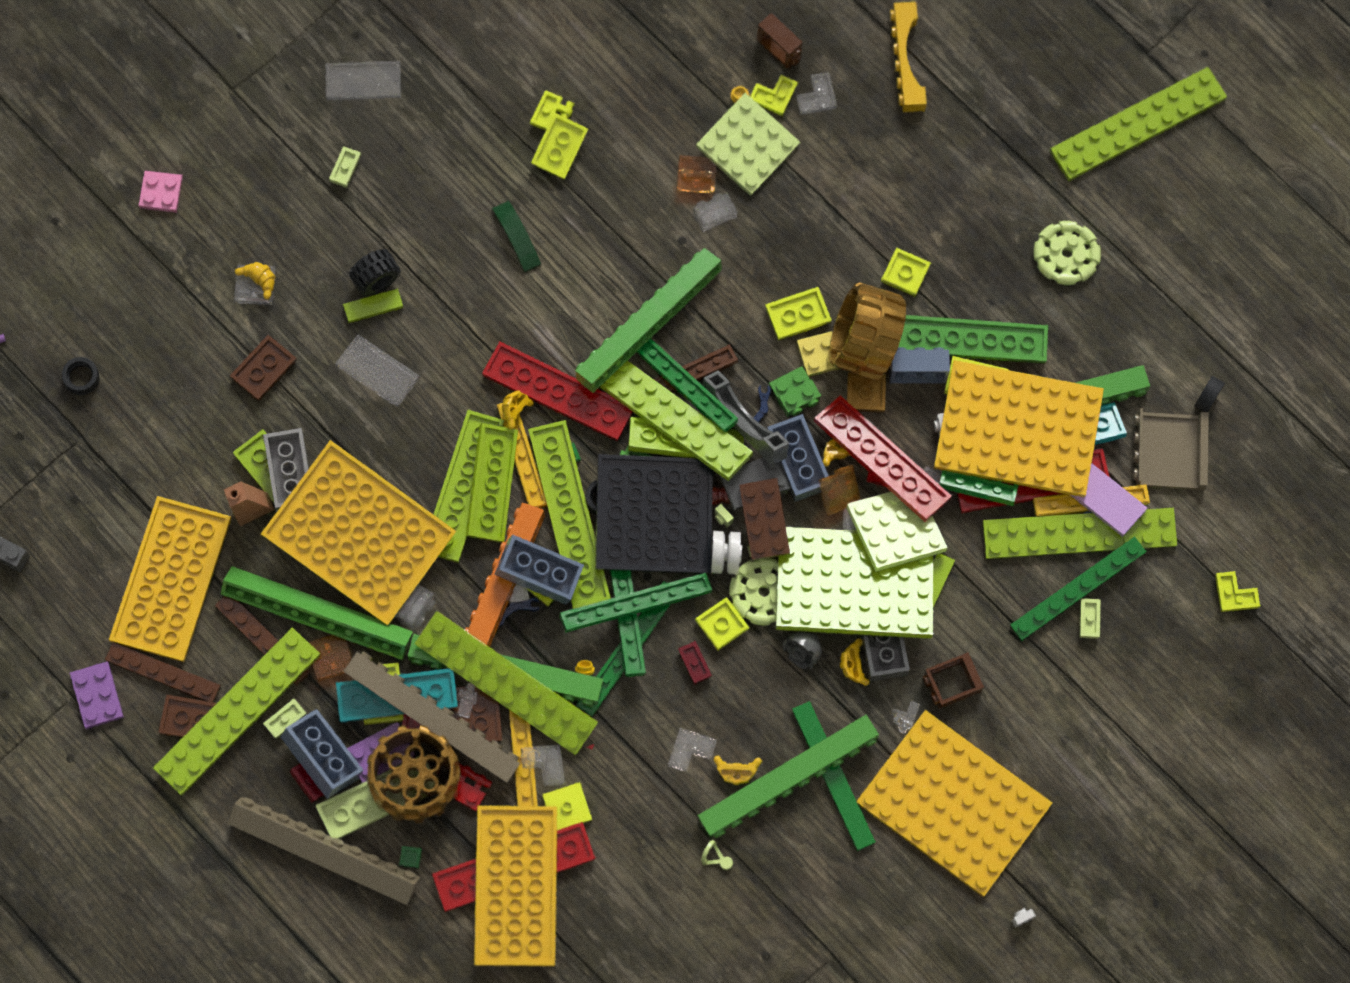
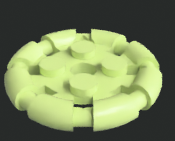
(1067, 242)
(753, 598)

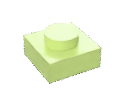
(723, 516)

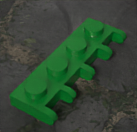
(979, 487)

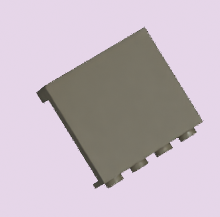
(1171, 450)

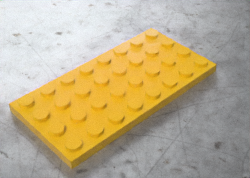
(170, 579)
(516, 886)

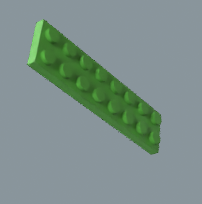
(977, 338)

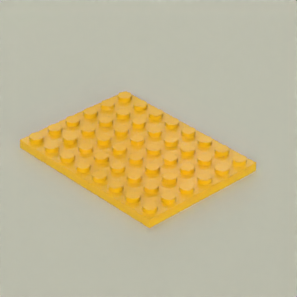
(1019, 428)
(358, 532)
(954, 803)

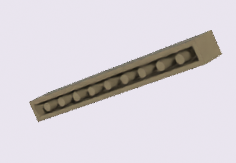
(428, 714)
(324, 850)

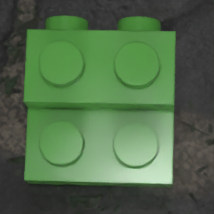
(795, 392)

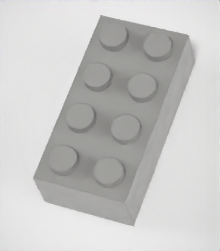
(286, 462)

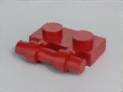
(467, 794)

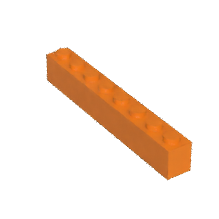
(499, 590)

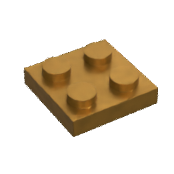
(866, 393)

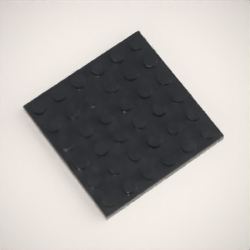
(653, 514)

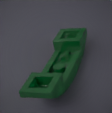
(517, 236)

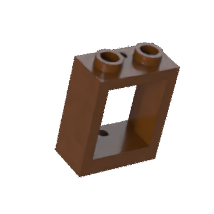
(779, 41)
(970, 671)

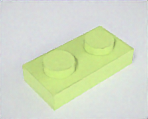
(345, 167)
(1090, 618)
(284, 717)

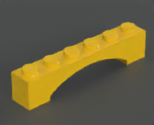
(912, 94)

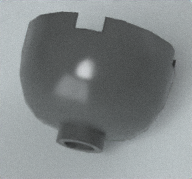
(803, 649)

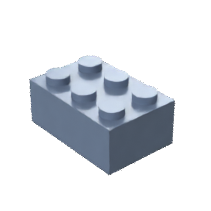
(920, 366)

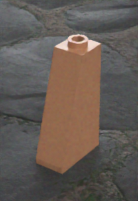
(248, 502)

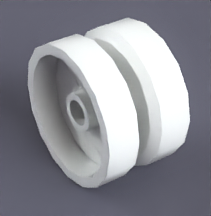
(725, 552)

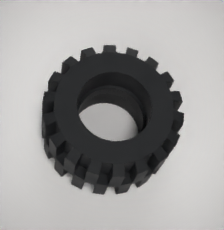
(374, 272)

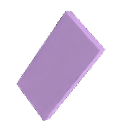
(1111, 502)

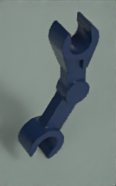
(763, 399)
(513, 607)

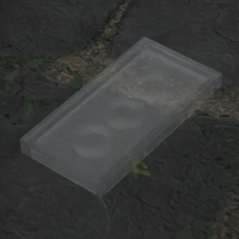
(363, 80)
(377, 370)

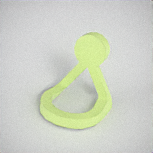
(725, 862)

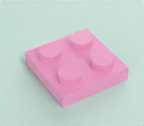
(160, 191)

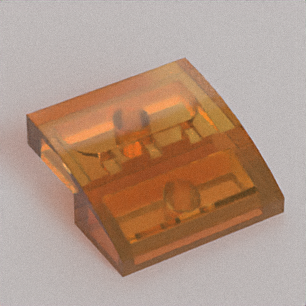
(696, 174)
(839, 489)
(333, 658)

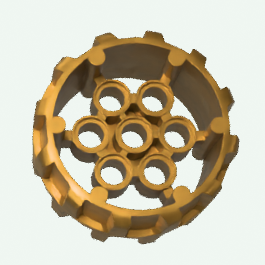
(867, 331)
(414, 736)

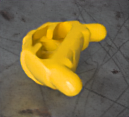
(259, 274)
(513, 405)
(832, 452)
(851, 663)
(736, 772)

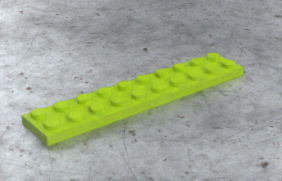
(1138, 124)
(677, 420)
(568, 508)
(1073, 534)
(506, 682)
(236, 711)

